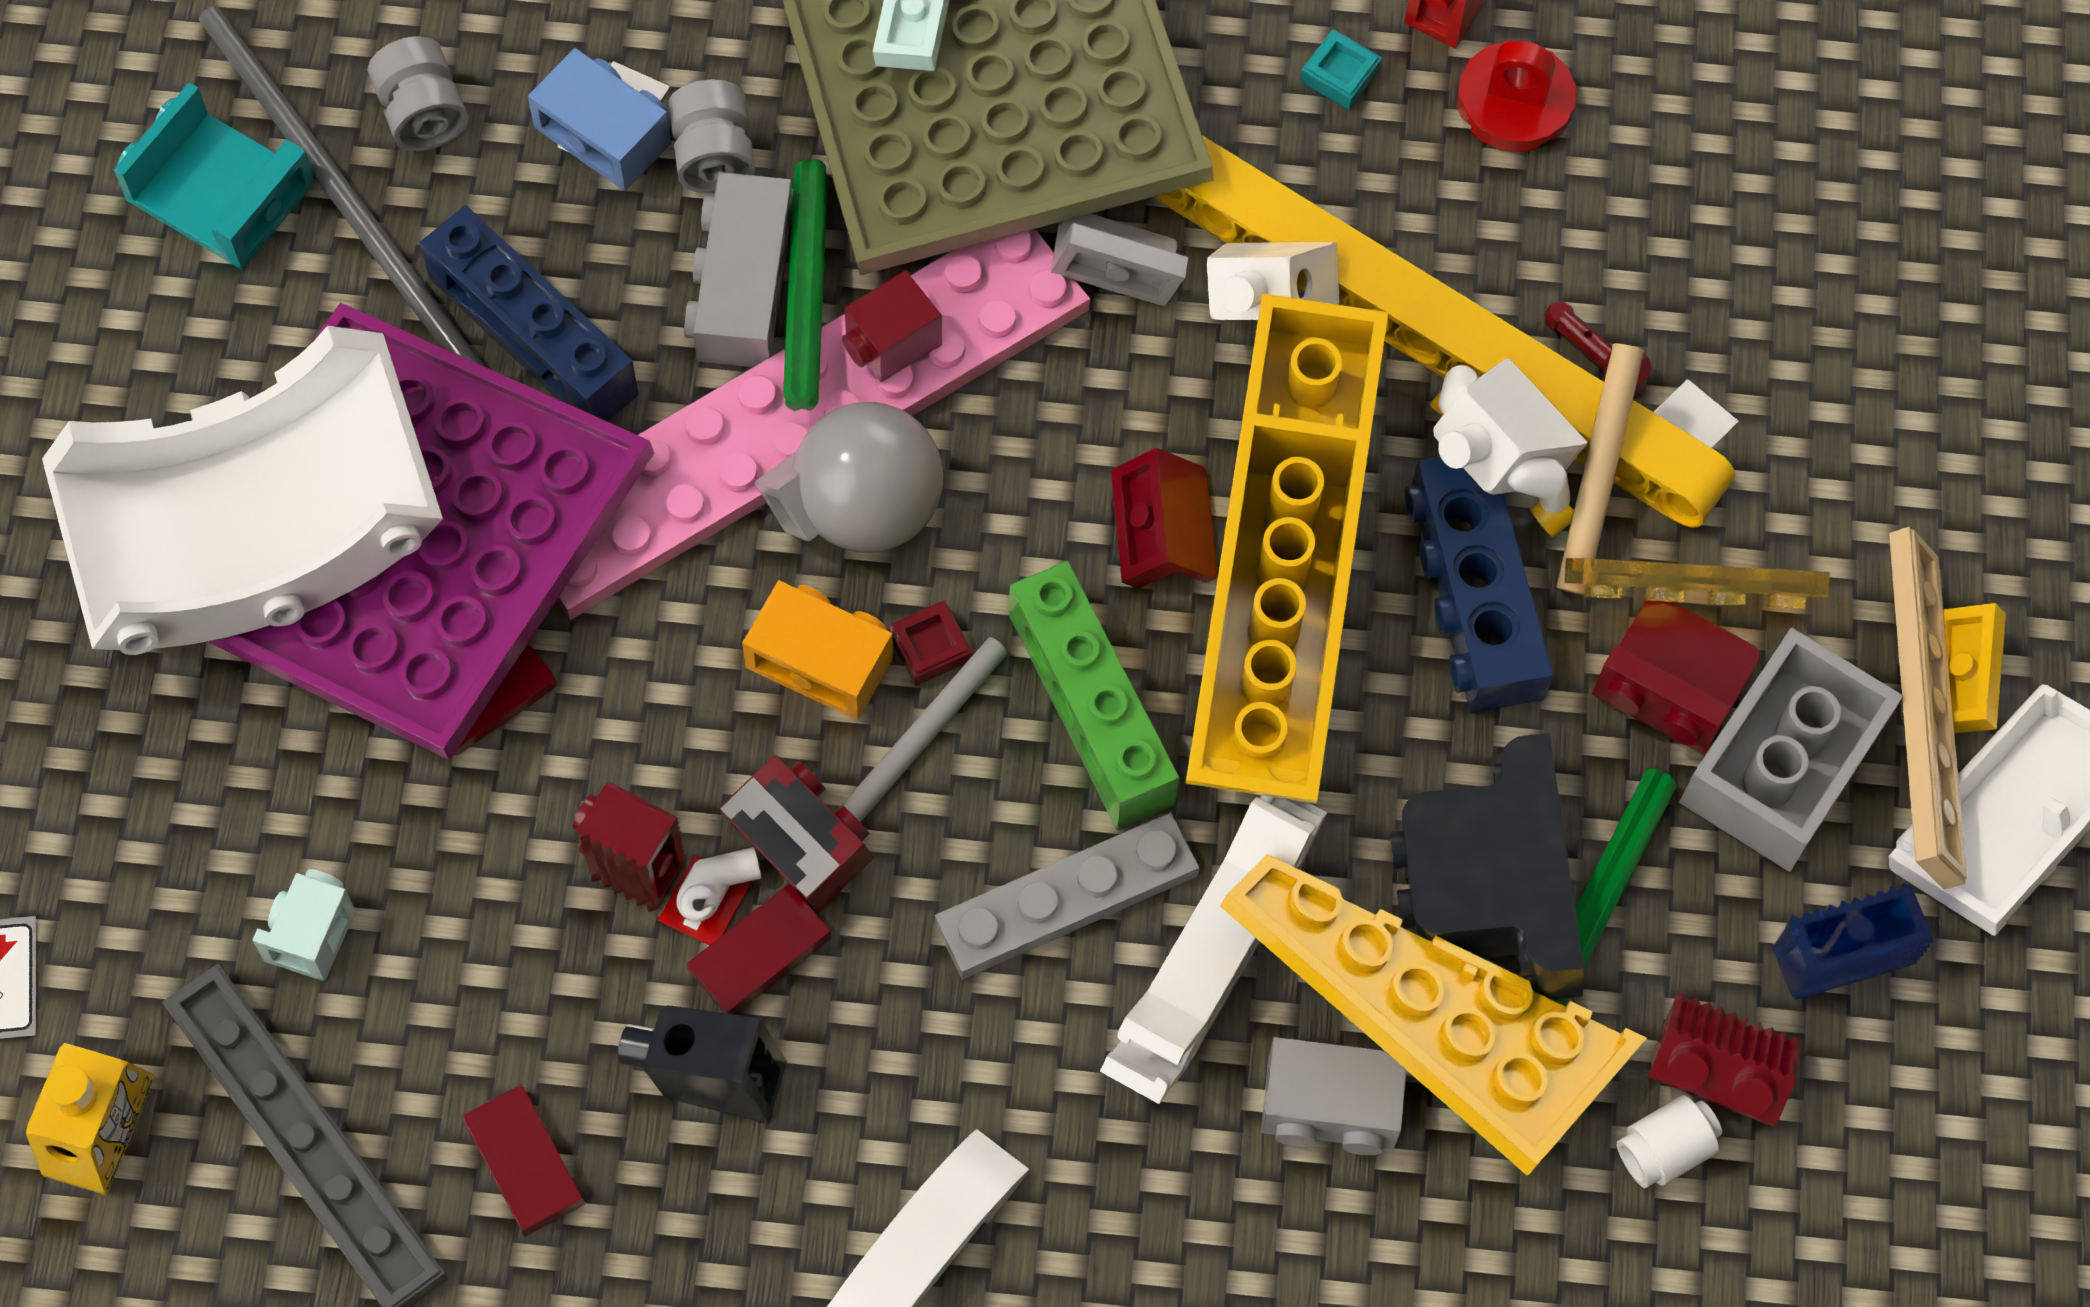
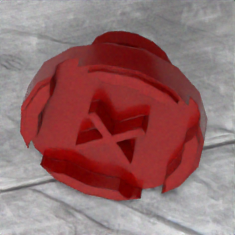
(1516, 96)

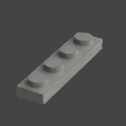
(1066, 895)

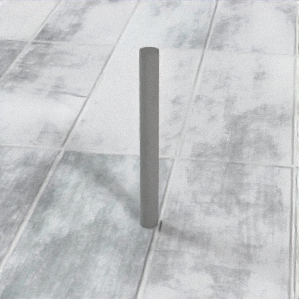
(925, 728)

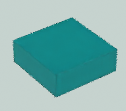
(1340, 69)

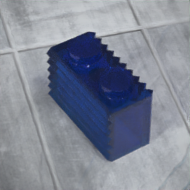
(1852, 941)

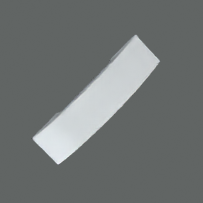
(934, 1226)

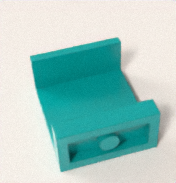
(212, 179)

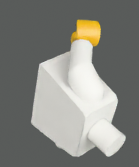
(1508, 438)

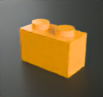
(819, 648)

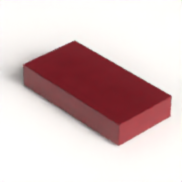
(759, 950)
(523, 1160)

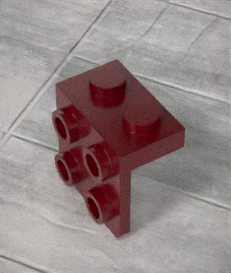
(1677, 673)

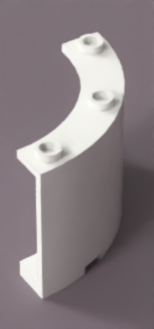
(246, 504)

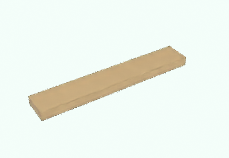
(1927, 710)

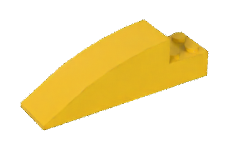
(1288, 549)

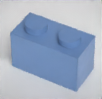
(600, 118)

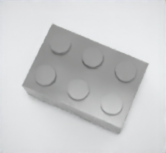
(1790, 749)

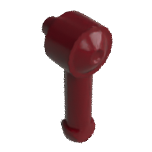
(1562, 318)

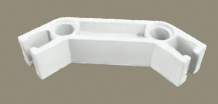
(1208, 957)

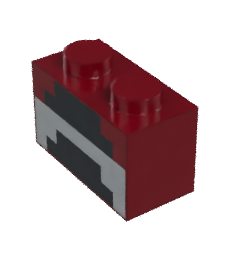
(798, 832)

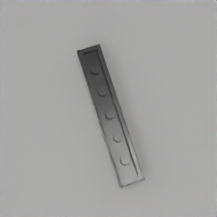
(304, 1140)

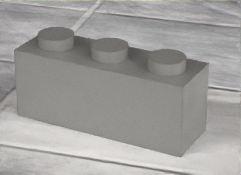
(740, 269)

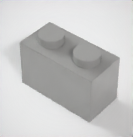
(1333, 1096)

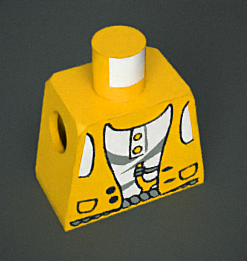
(87, 1110)

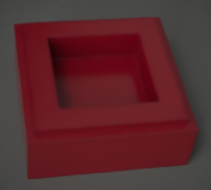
(930, 642)

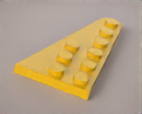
(1453, 1020)

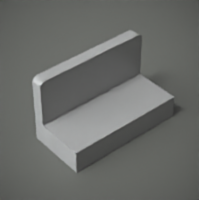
(1119, 258)

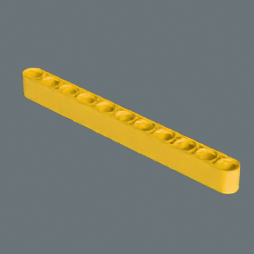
(1449, 330)

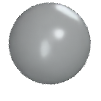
(869, 476)

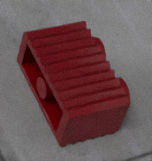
(630, 845)
(1726, 1060)

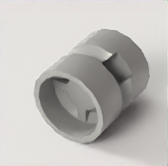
(417, 93)
(710, 133)

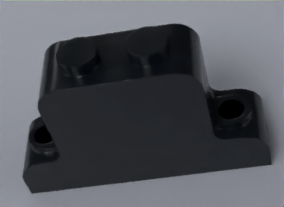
(1495, 869)

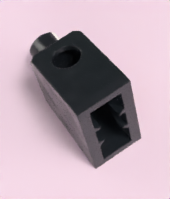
(708, 1060)

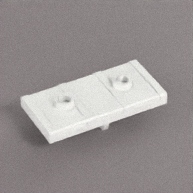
(2019, 810)

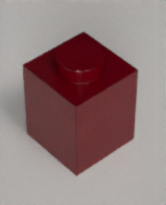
(892, 327)

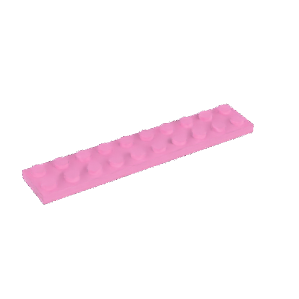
(711, 452)

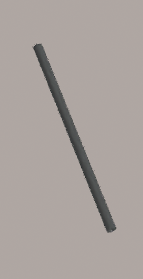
(336, 185)

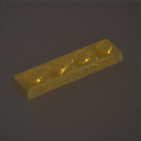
(1669, 581)

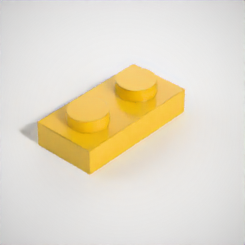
(1975, 664)

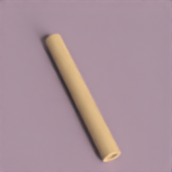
(1602, 458)

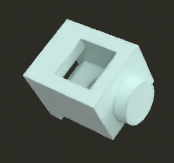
(307, 925)

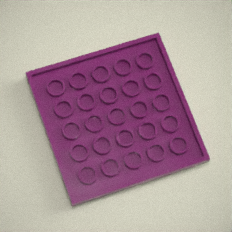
(520, 506)

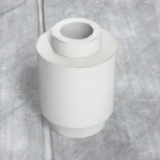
(1670, 1141)

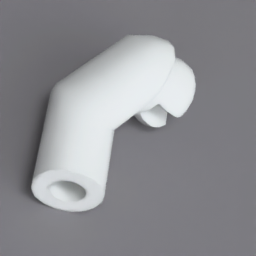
(710, 880)

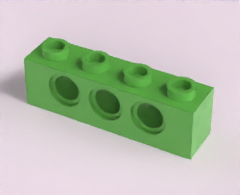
(1093, 695)

